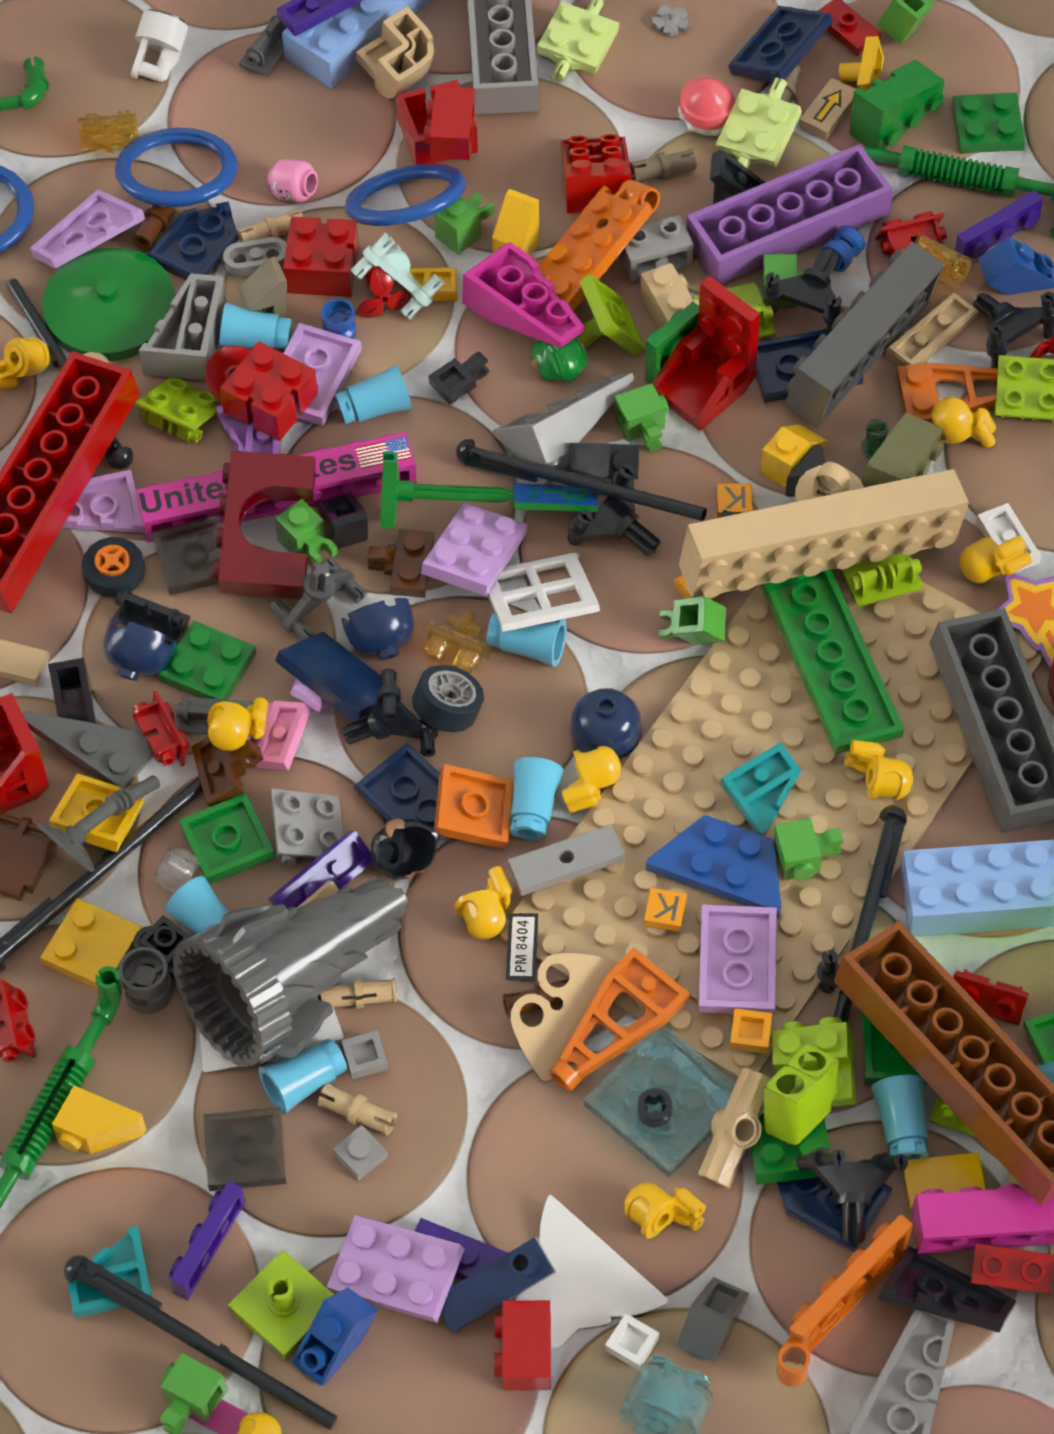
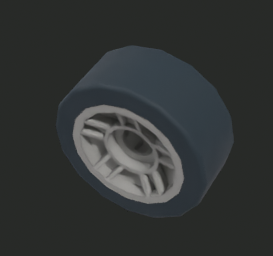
(447, 698)

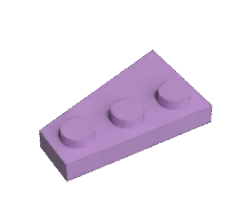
(86, 227)
(108, 505)

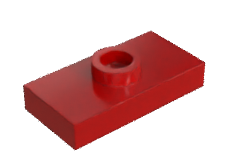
(849, 26)

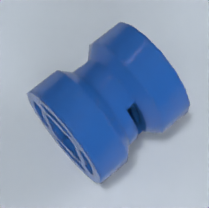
(846, 244)
(339, 317)

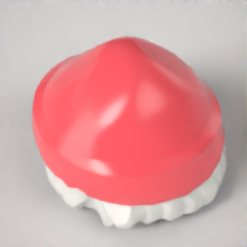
(705, 105)

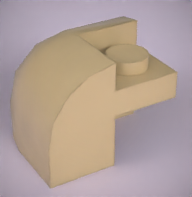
(399, 55)

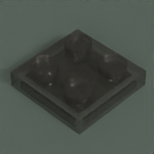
(188, 554)
(245, 1148)

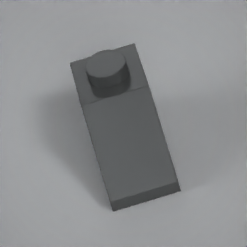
(712, 1319)

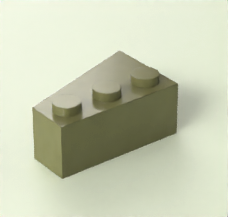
(905, 452)

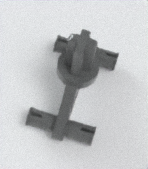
(318, 588)

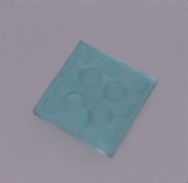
(689, 1079)

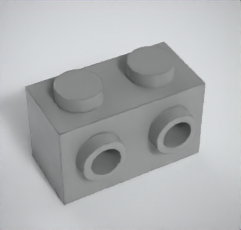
(656, 246)

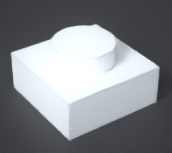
(632, 1341)

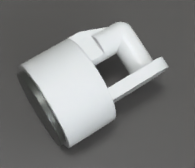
(163, 34)

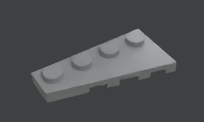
(910, 1380)

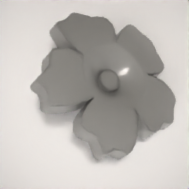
(671, 20)

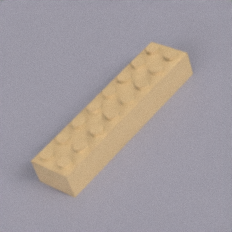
(822, 534)

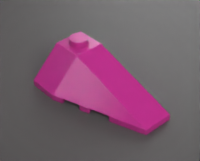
(515, 295)

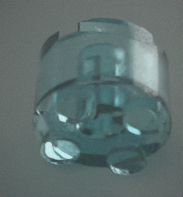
(667, 1399)

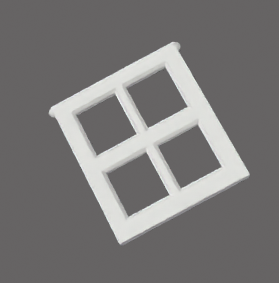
(577, 581)

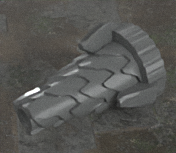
(262, 967)

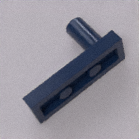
(496, 1283)

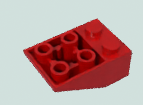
(590, 166)

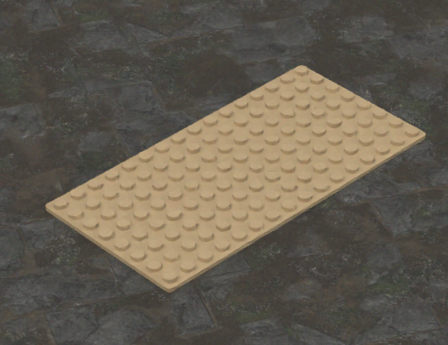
(724, 715)

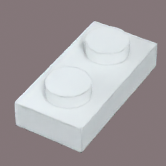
(1002, 525)

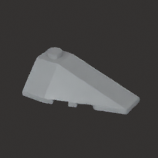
(547, 433)

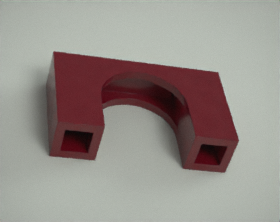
(250, 481)

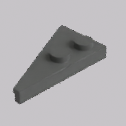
(104, 750)

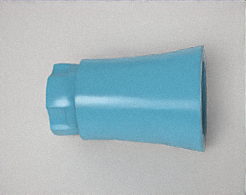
(246, 328)
(374, 397)
(539, 642)
(533, 796)
(196, 905)
(295, 1079)
(903, 1114)

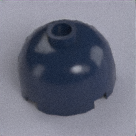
(380, 628)
(136, 650)
(608, 720)

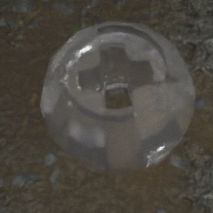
(176, 869)

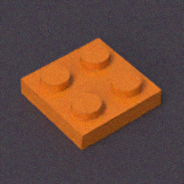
(473, 806)

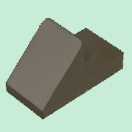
(266, 289)

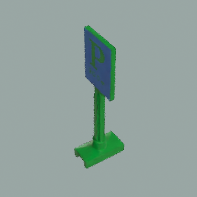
(523, 495)

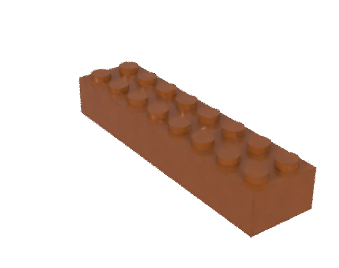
(957, 1052)

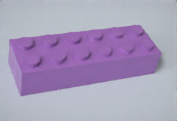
(789, 213)

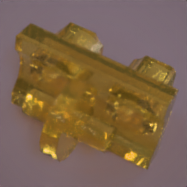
(107, 131)
(956, 264)
(470, 649)

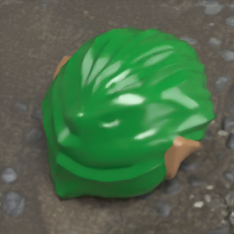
(558, 363)

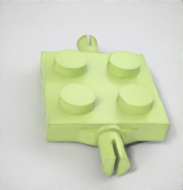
(577, 38)
(759, 126)

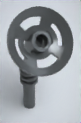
(116, 803)

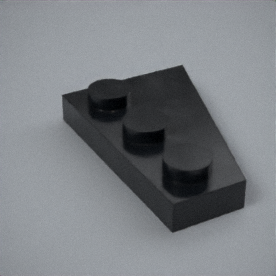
(945, 1292)

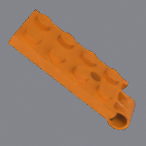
(591, 248)
(840, 1297)

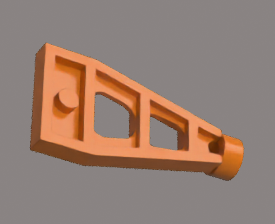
(919, 382)
(643, 983)

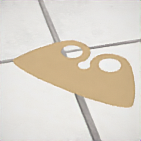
(547, 1041)

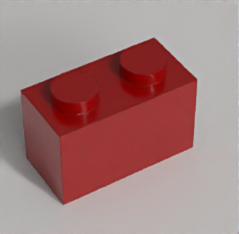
(451, 123)
(525, 1345)

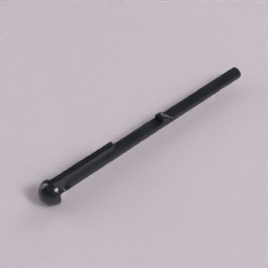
(117, 456)
(529, 471)
(894, 822)
(50, 909)
(148, 1308)

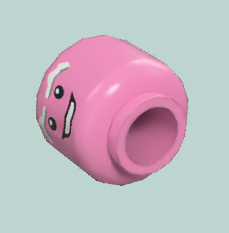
(292, 180)

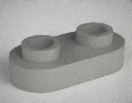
(253, 255)

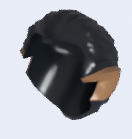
(403, 848)

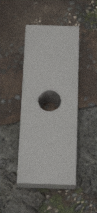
(585, 852)

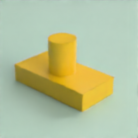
(869, 67)

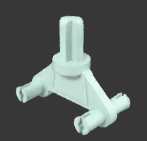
(397, 265)

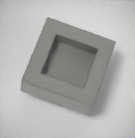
(364, 1054)
(360, 1153)

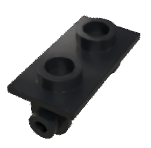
(150, 614)

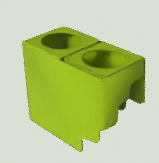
(796, 1115)

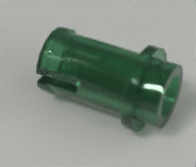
(875, 435)

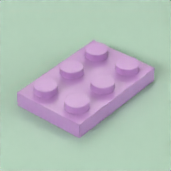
(331, 358)
(474, 549)
(737, 959)
(396, 1268)

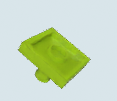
(610, 317)
(280, 1304)

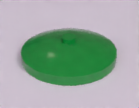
(107, 302)

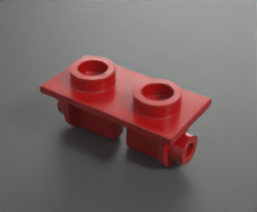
(899, 233)
(159, 718)
(998, 1000)
(17, 1033)
(1012, 1268)

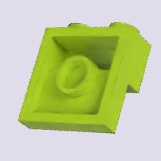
(830, 1037)

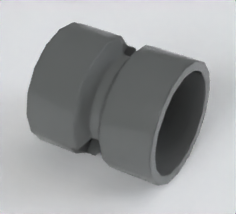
(145, 980)

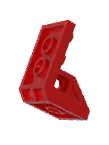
(714, 359)
(21, 763)

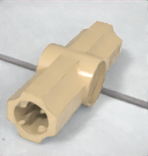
(730, 1145)

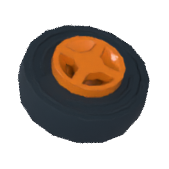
(114, 554)

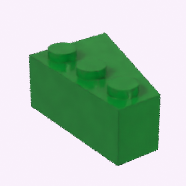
(894, 105)

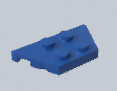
(722, 863)

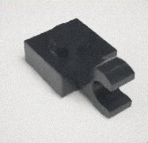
(458, 379)

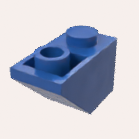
(1016, 268)
(334, 1334)

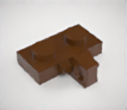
(404, 562)
(222, 769)

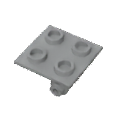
(304, 824)

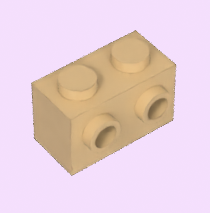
(664, 293)

